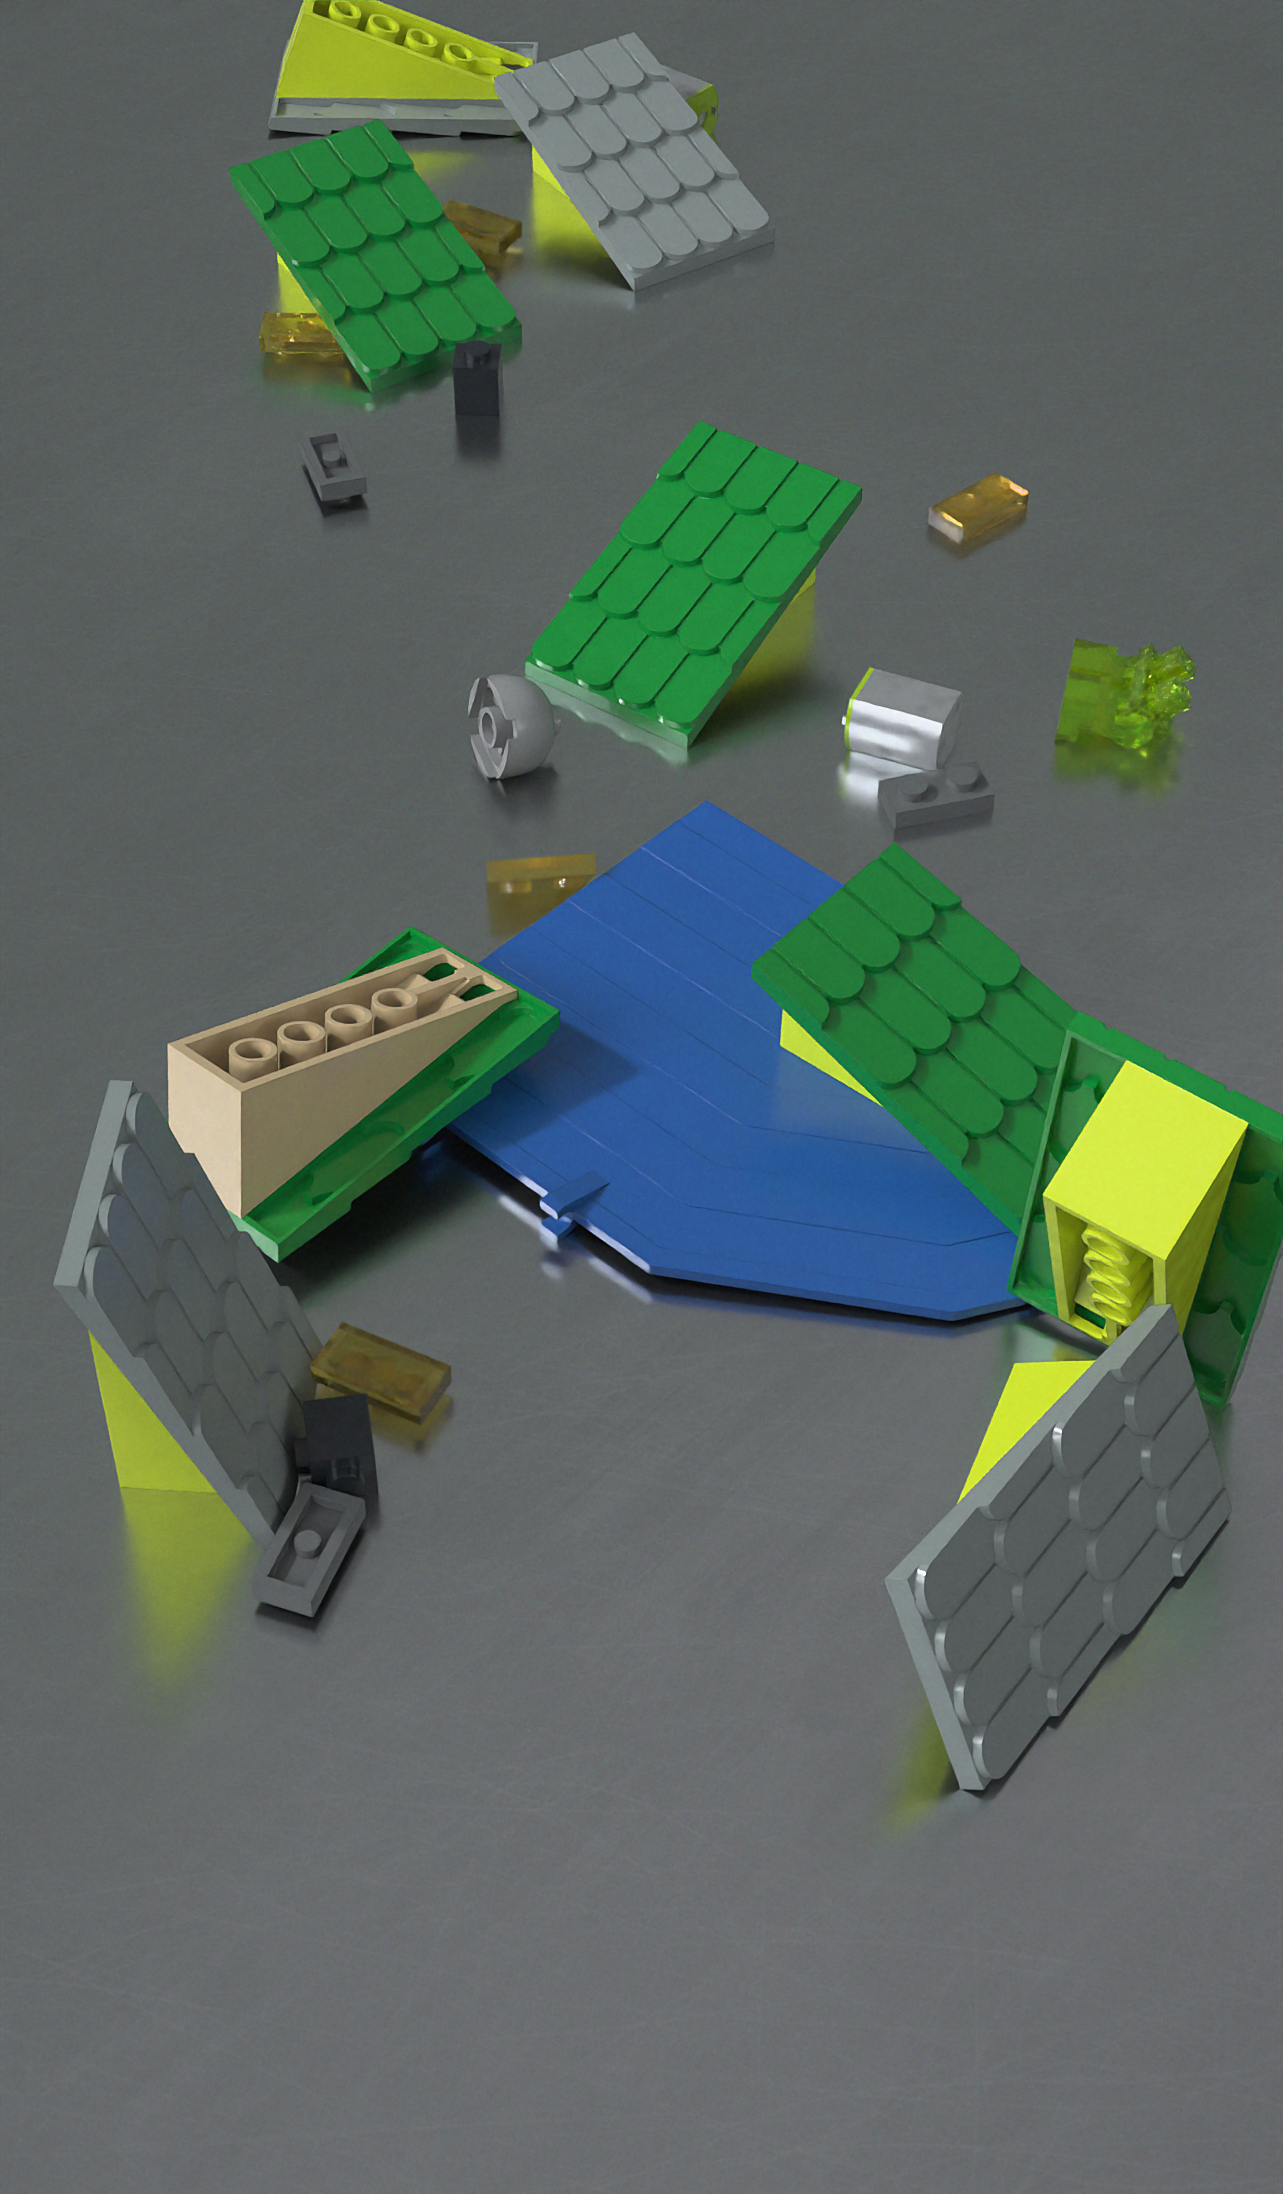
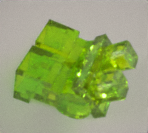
(1124, 695)

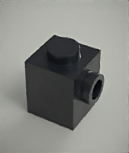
(478, 378)
(338, 1445)

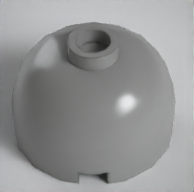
(513, 724)

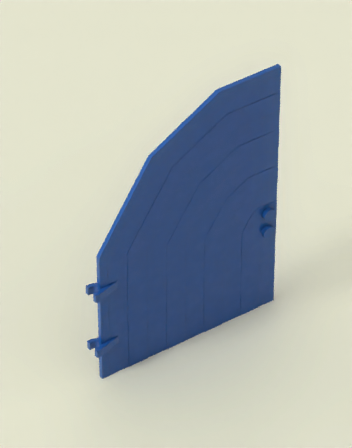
(686, 1123)

